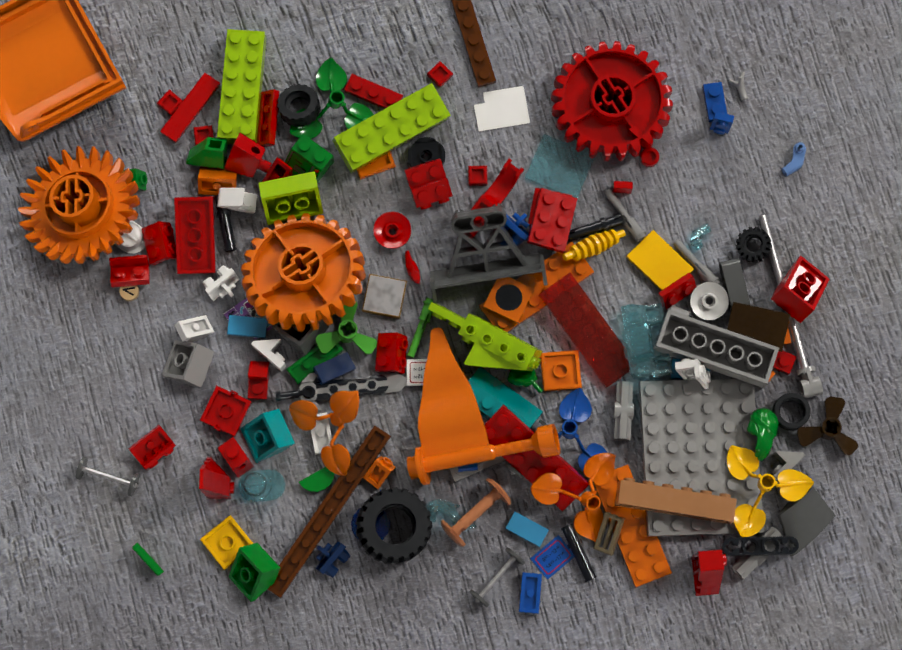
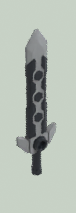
(365, 386)

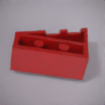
(708, 571)

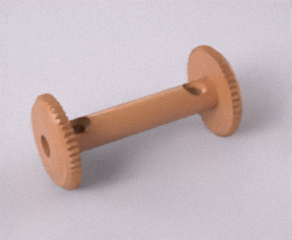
(475, 512)

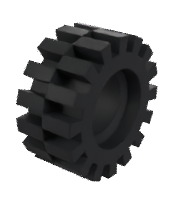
(751, 233)

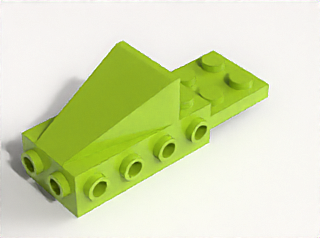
(490, 343)

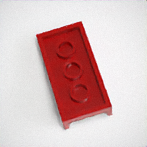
(195, 235)

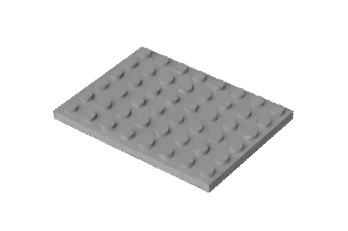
(688, 443)

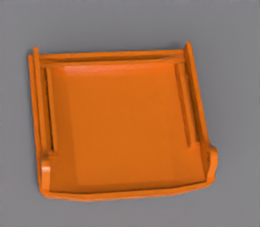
(50, 65)

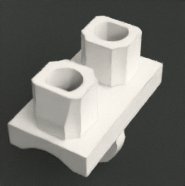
(223, 284)

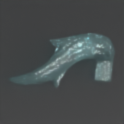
(447, 508)

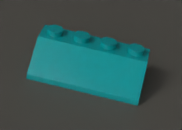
(493, 394)

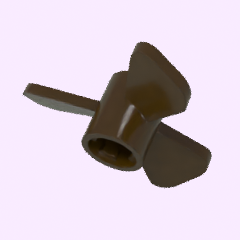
(833, 409)

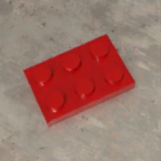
(552, 220)

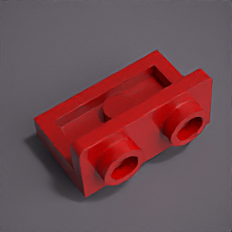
(159, 242)
(391, 352)
(152, 447)

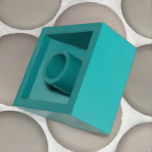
(267, 435)

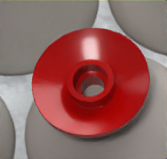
(390, 221)

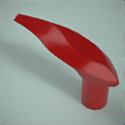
(412, 268)

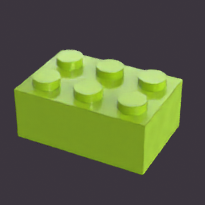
(290, 196)

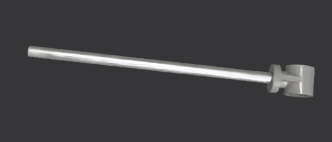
(809, 385)

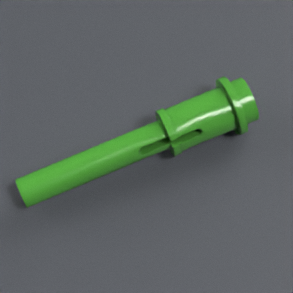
(424, 318)

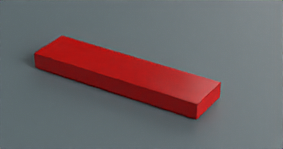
(190, 107)

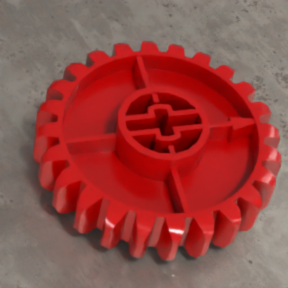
(615, 76)

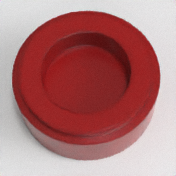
(649, 157)

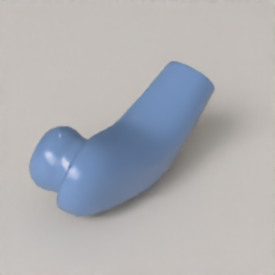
(797, 159)

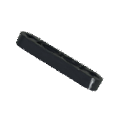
(759, 546)

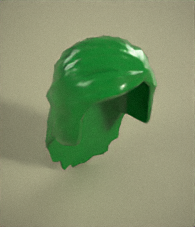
(764, 425)

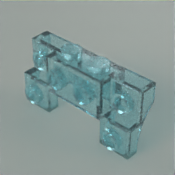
(639, 341)

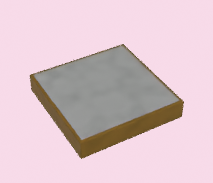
(384, 296)

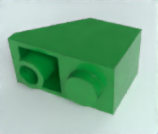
(209, 153)

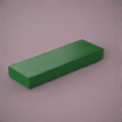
(305, 365)

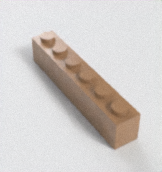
(675, 501)

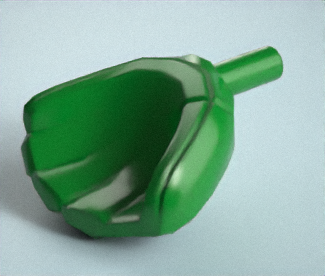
(524, 378)

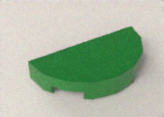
(318, 481)
(142, 553)

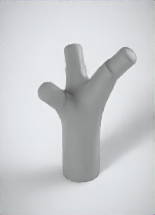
(740, 86)

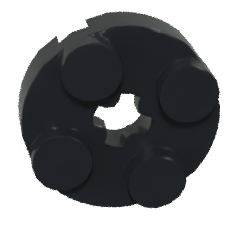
(422, 145)

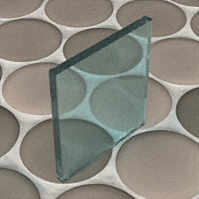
(559, 166)

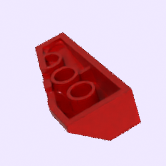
(214, 481)

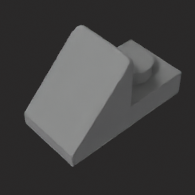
(788, 459)

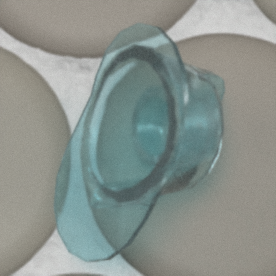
(262, 485)

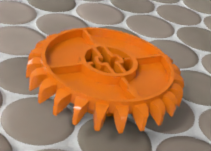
(80, 206)

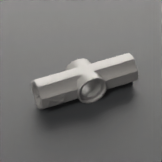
(623, 411)
(747, 564)

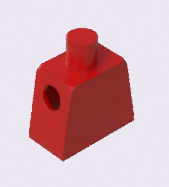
(247, 157)
(235, 457)

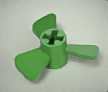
(329, 340)

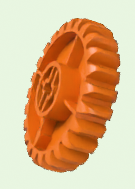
(303, 272)

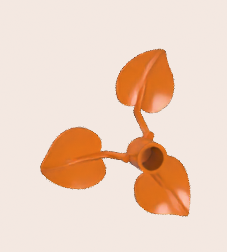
(345, 409)
(600, 471)

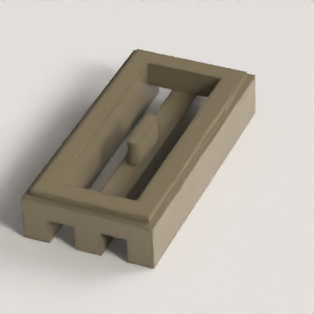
(607, 515)

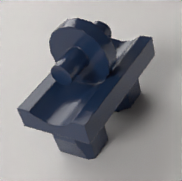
(336, 552)

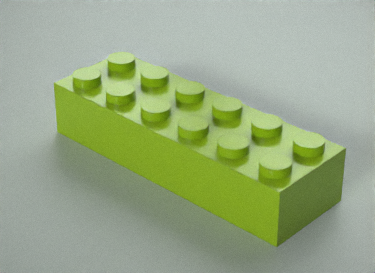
(241, 84)
(391, 128)

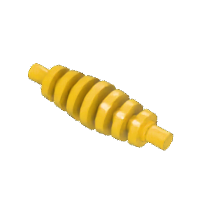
(594, 245)

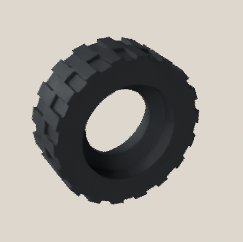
(297, 92)

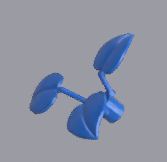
(578, 409)

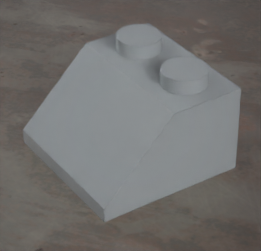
(188, 363)

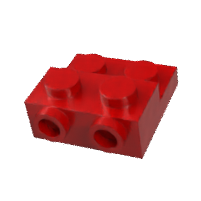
(428, 184)

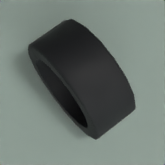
(802, 402)

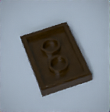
(759, 324)

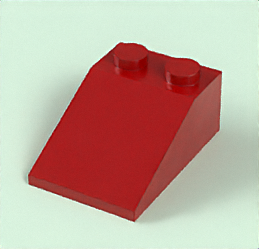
(800, 289)

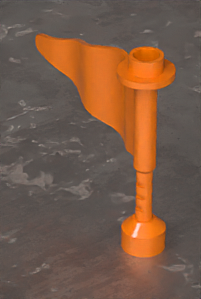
(452, 424)

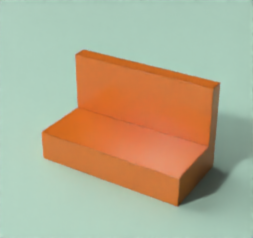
(212, 179)

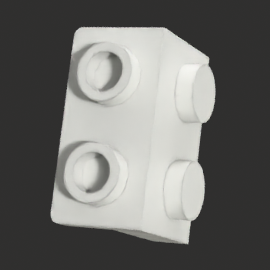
(693, 370)

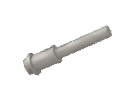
(630, 223)
(709, 277)

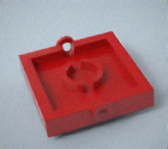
(225, 411)

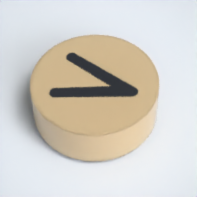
(129, 293)

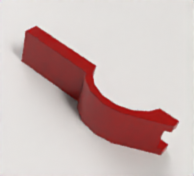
(498, 190)

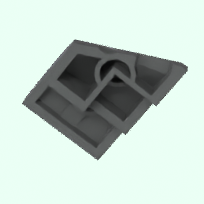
(805, 518)

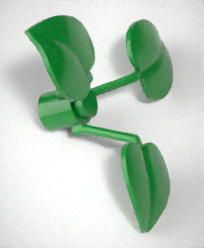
(332, 78)

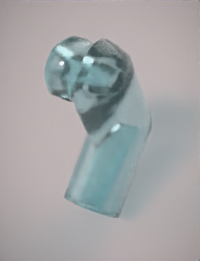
(697, 235)

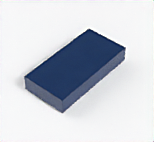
(334, 368)

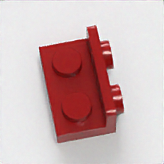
(129, 271)

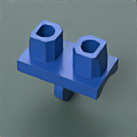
(520, 234)

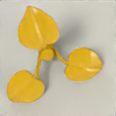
(792, 486)

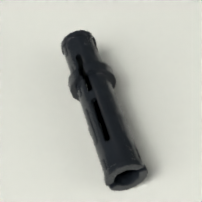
(595, 227)
(229, 244)
(578, 552)

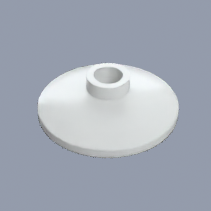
(716, 308)

